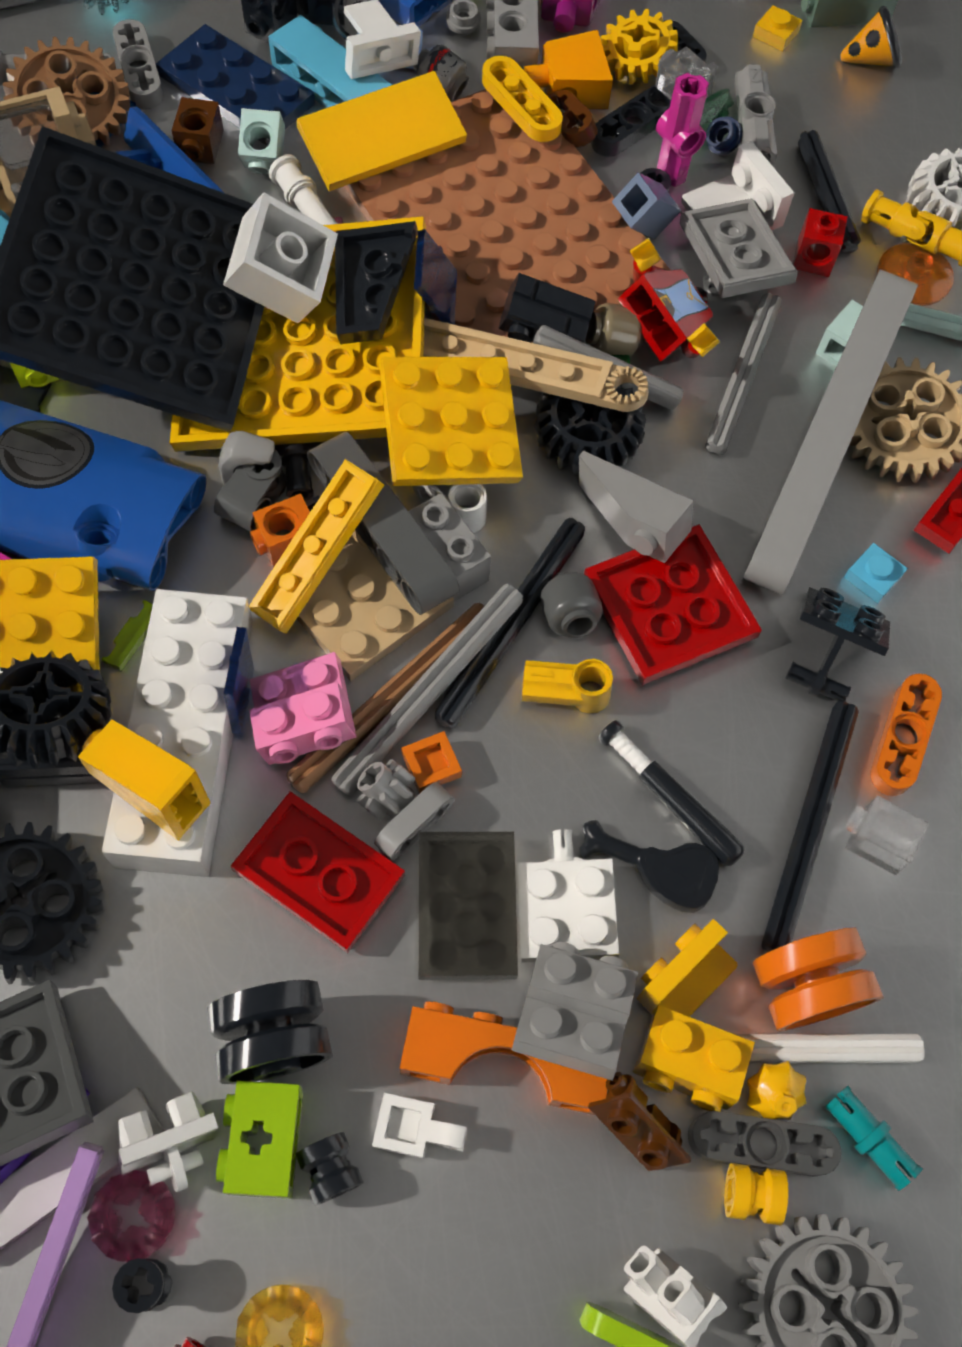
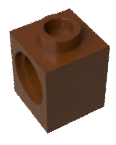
(198, 129)

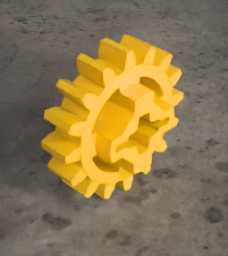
(638, 44)

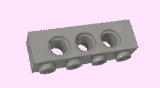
(513, 30)

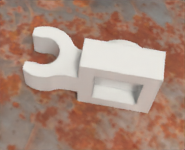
(408, 1126)

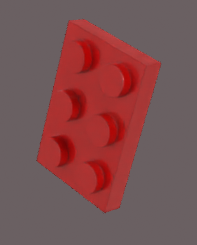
(318, 871)

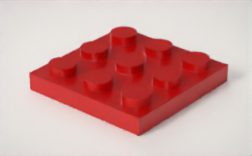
(672, 609)

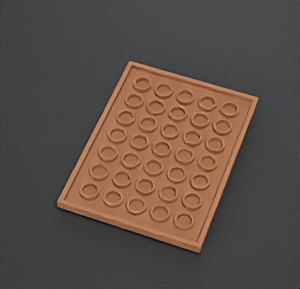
(509, 210)

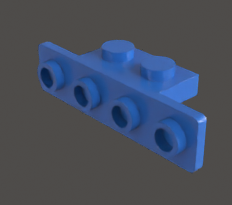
(156, 149)

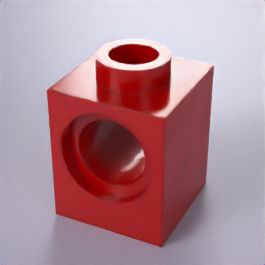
(819, 242)

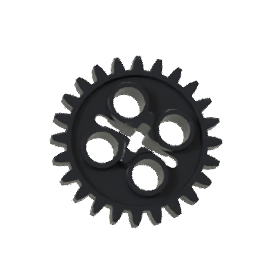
(48, 933)

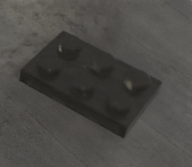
(467, 906)

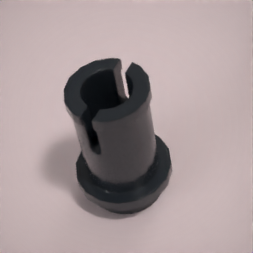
(297, 471)

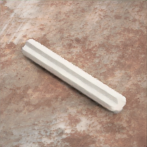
(836, 1048)

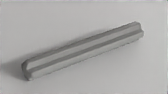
(660, 390)

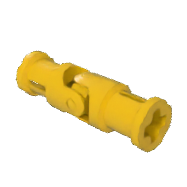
(915, 225)

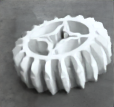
(938, 186)

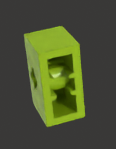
(273, 1171)

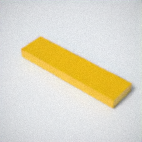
(315, 546)

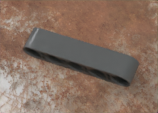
(391, 531)

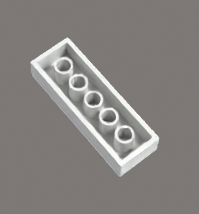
(184, 713)

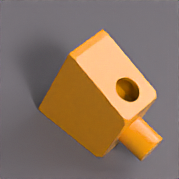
(575, 65)

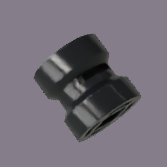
(329, 1168)

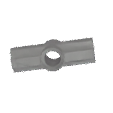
(756, 110)

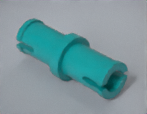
(873, 1138)

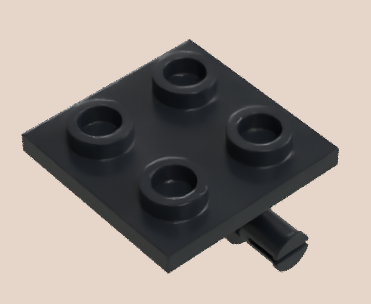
(858, 625)

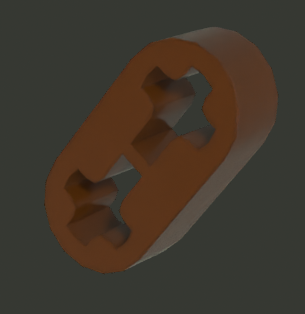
(575, 114)

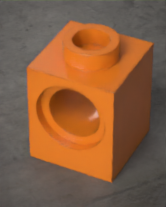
(279, 516)

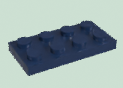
(222, 71)

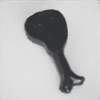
(677, 877)

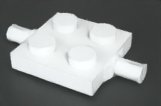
(567, 903)

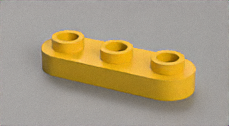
(522, 98)

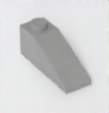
(639, 510)

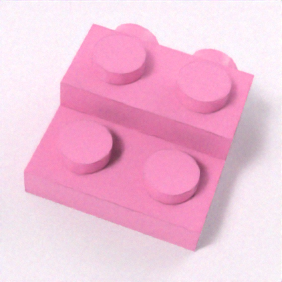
(301, 710)

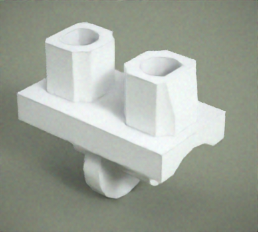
(143, 1148)
(671, 1295)

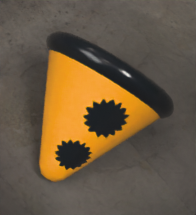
(875, 43)

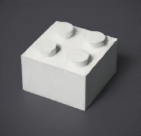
(280, 258)

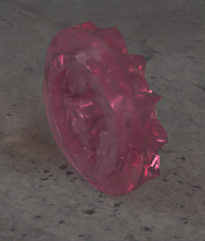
(137, 1241)

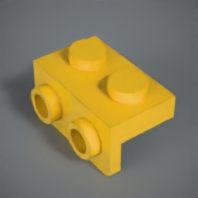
(691, 974)
(694, 1060)

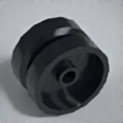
(269, 1031)

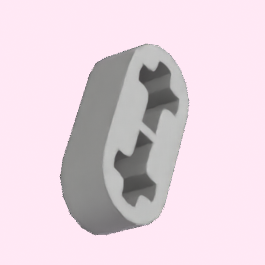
(414, 818)

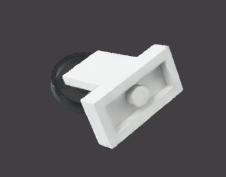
(380, 42)

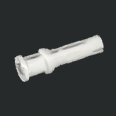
(299, 189)

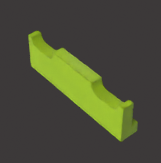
(129, 638)

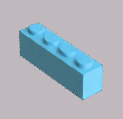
(318, 63)

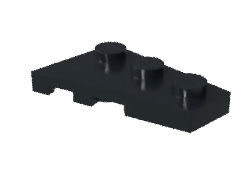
(368, 277)

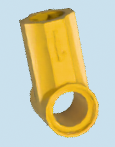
(562, 684)

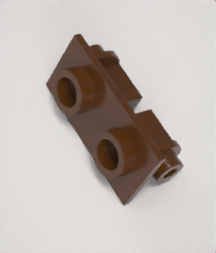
(639, 1127)

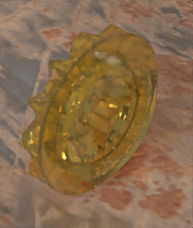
(280, 1303)

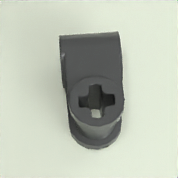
(250, 490)

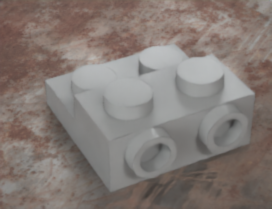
(576, 1010)

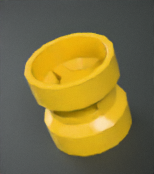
(753, 1194)

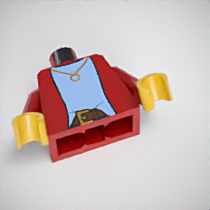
(668, 307)

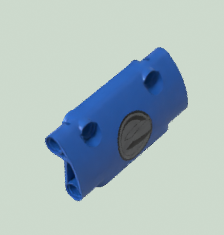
(90, 497)

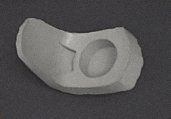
(243, 449)

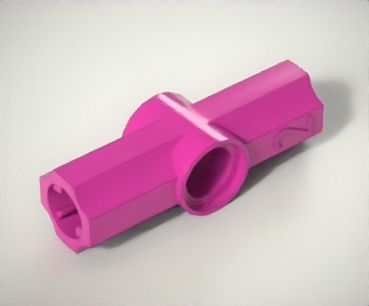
(681, 127)

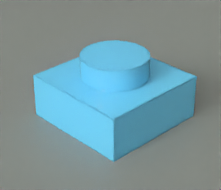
(875, 573)

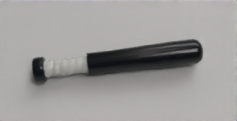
(675, 797)

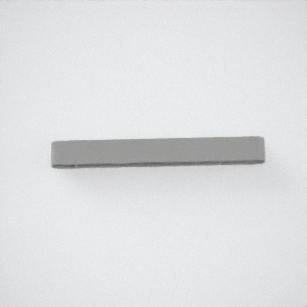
(830, 433)

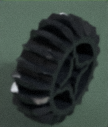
(587, 430)
(50, 708)

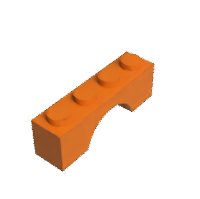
(443, 1043)

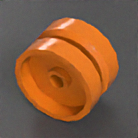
(814, 970)

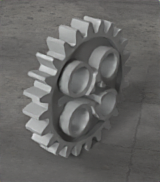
(856, 1272)

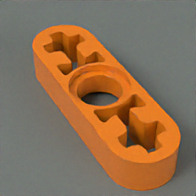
(890, 746)

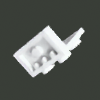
(750, 178)

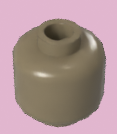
(614, 330)

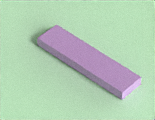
(56, 1246)

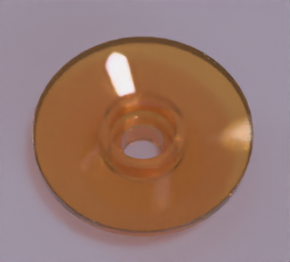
(928, 270)

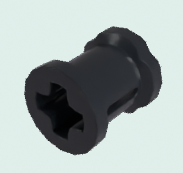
(126, 1294)

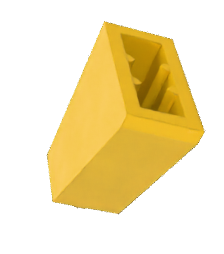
(145, 777)

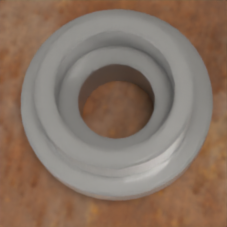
(463, 17)

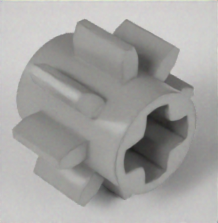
(385, 789)

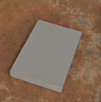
(737, 248)

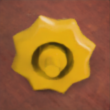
(776, 1091)

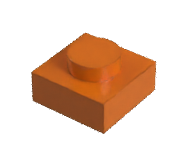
(431, 761)

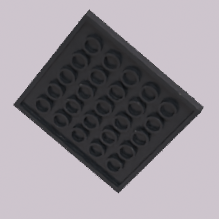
(122, 279)

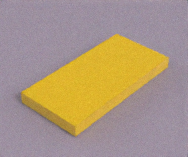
(381, 130)

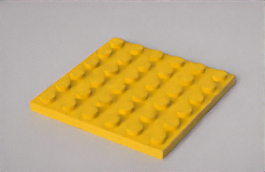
(309, 384)

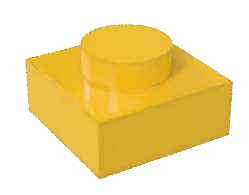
(777, 28)

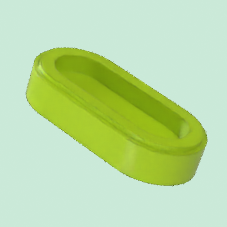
(619, 1330)

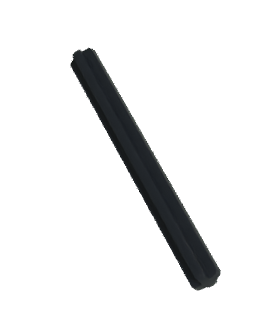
(483, 664)
(810, 827)

